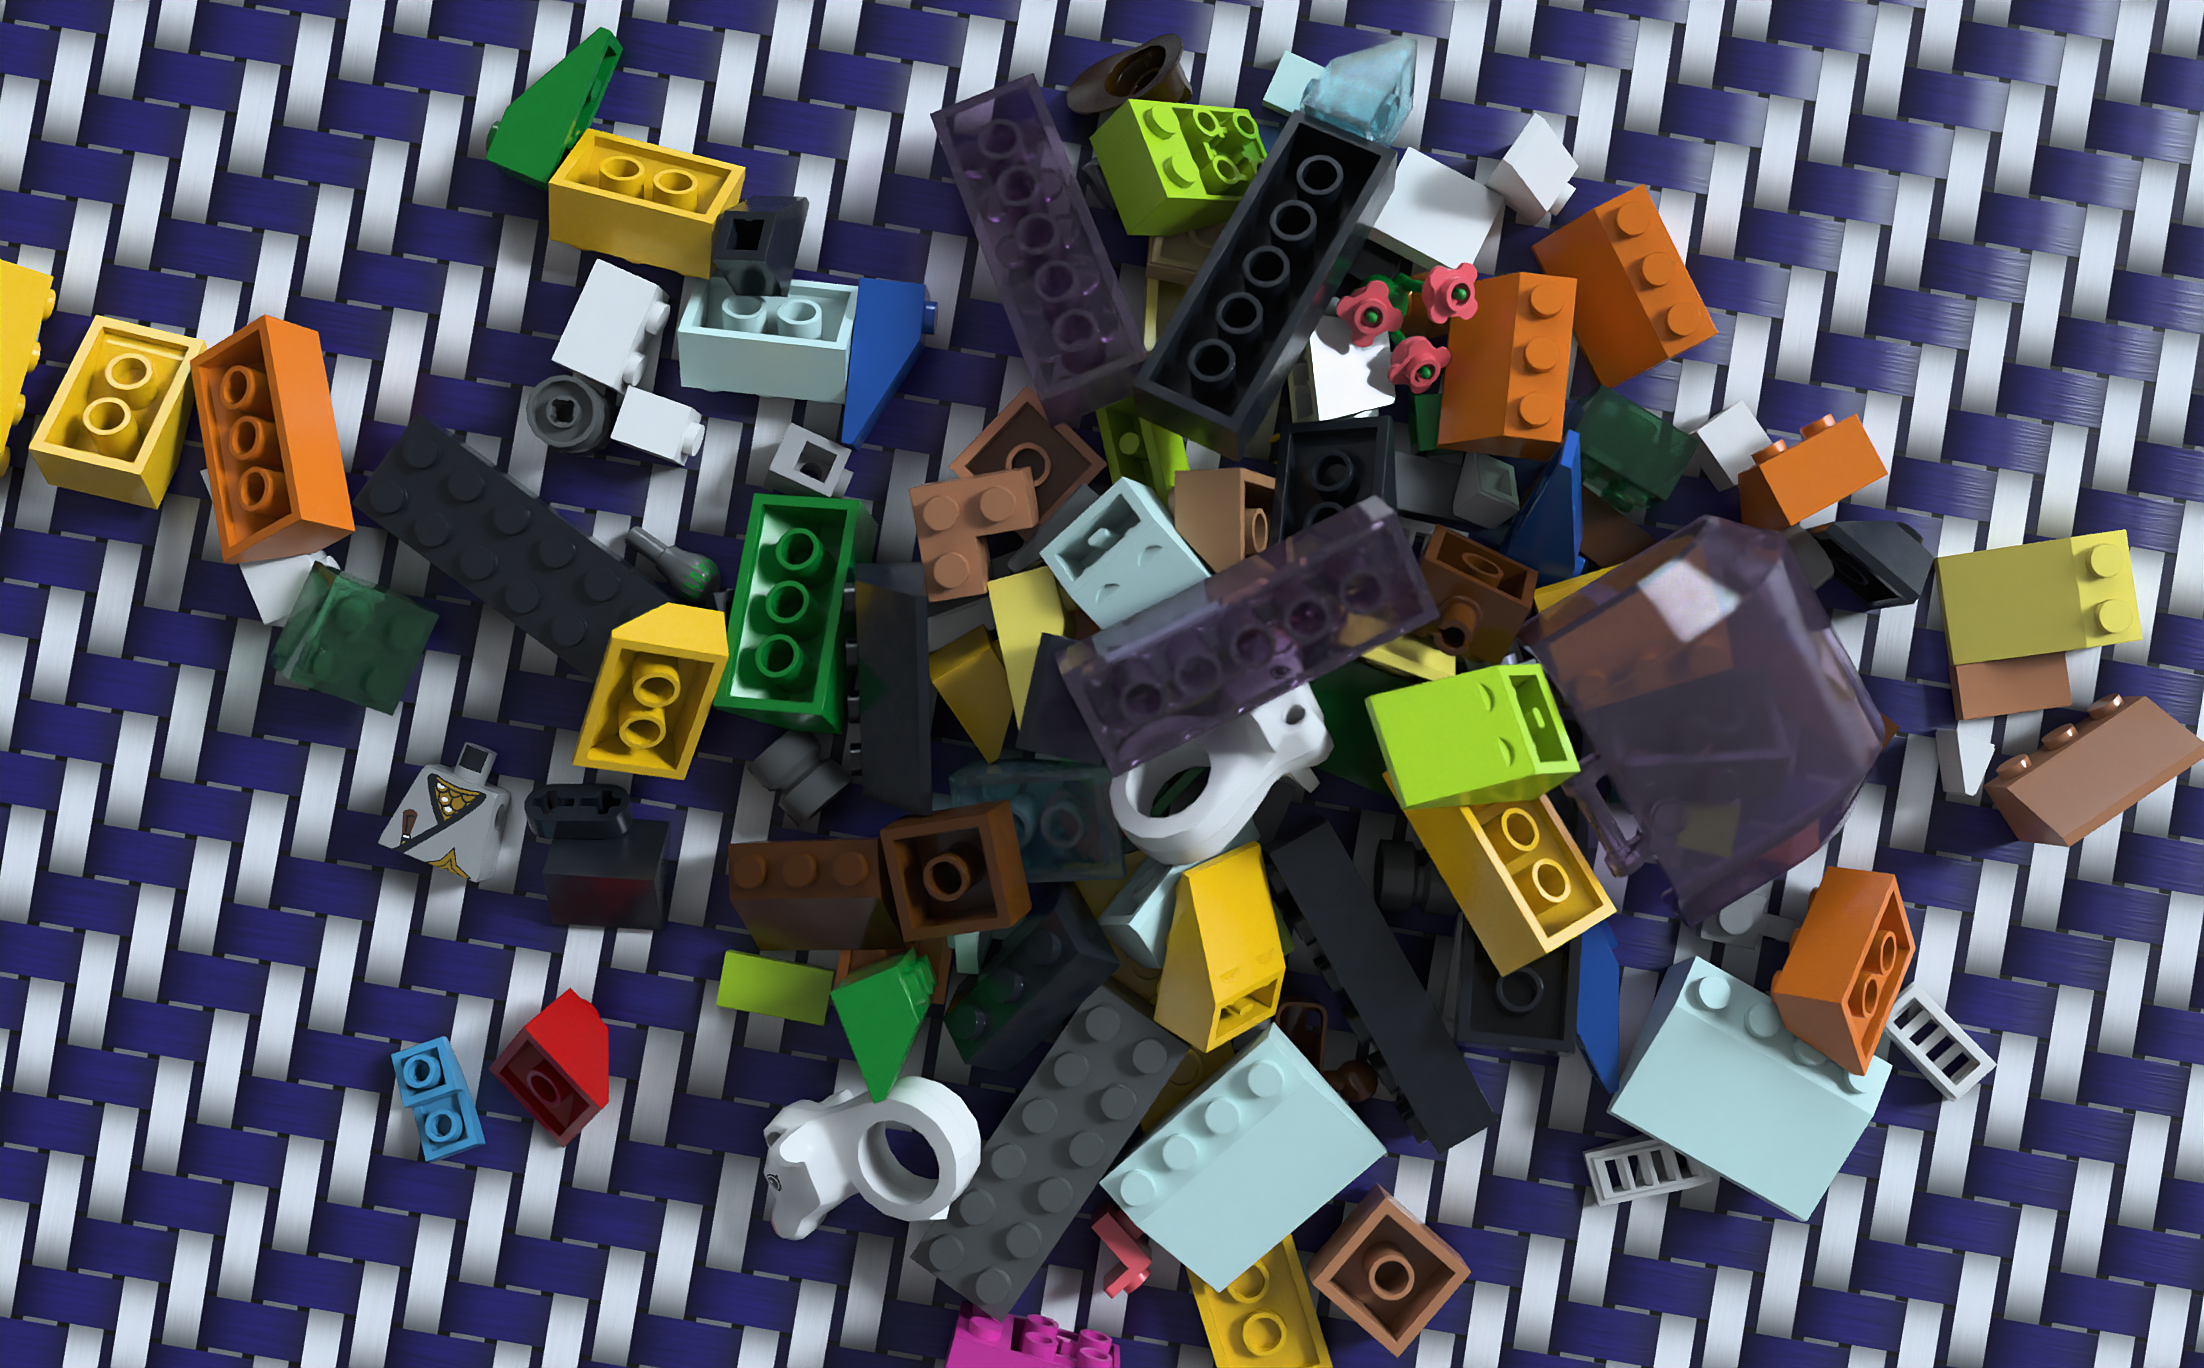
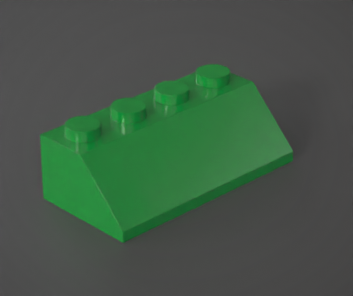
(790, 612)

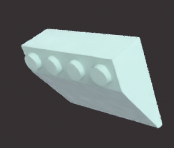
(1742, 1091)
(1242, 1160)

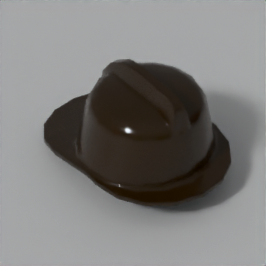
(1138, 73)

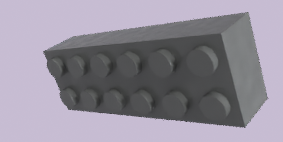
(1052, 1148)

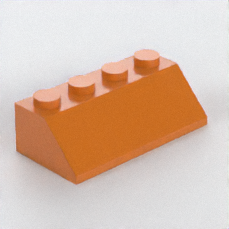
(271, 443)

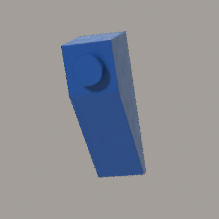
(885, 347)
(1551, 520)
(1599, 1006)

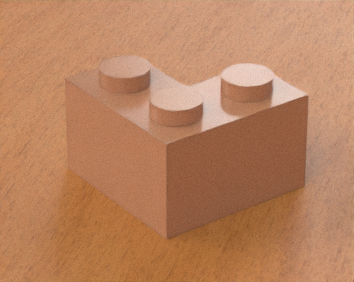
(954, 524)

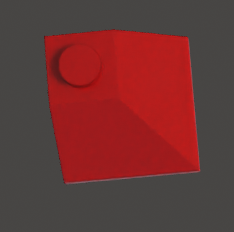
(559, 1066)

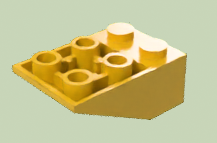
(1221, 951)

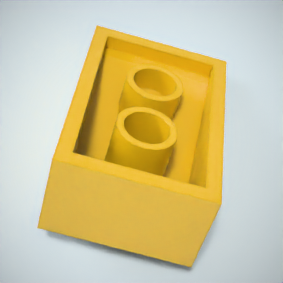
(120, 413)

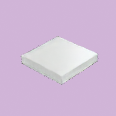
(1435, 214)

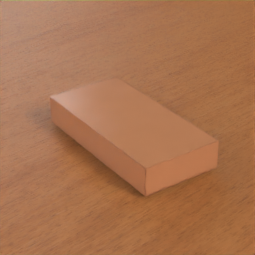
(2010, 685)

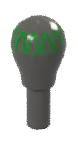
(688, 573)

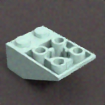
(1123, 555)

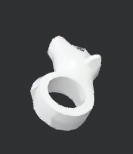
(1244, 761)
(840, 1149)

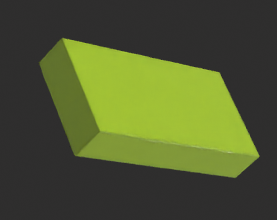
(775, 987)

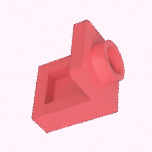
(1126, 1242)

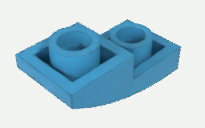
(440, 1099)

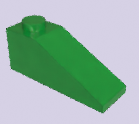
(553, 113)

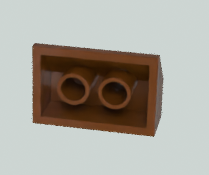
(815, 894)

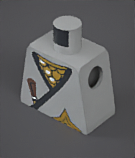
(453, 816)

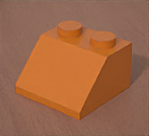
(1809, 474)

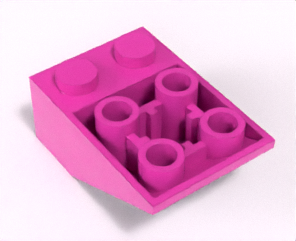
(1025, 1343)

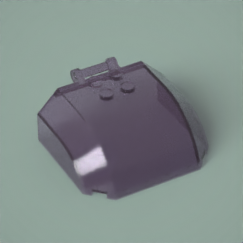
(1710, 711)

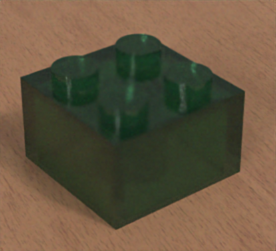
(1627, 450)
(353, 639)

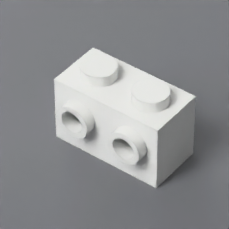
(612, 327)

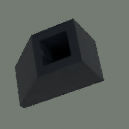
(761, 244)

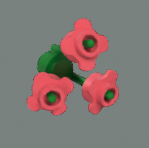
(1383, 303)

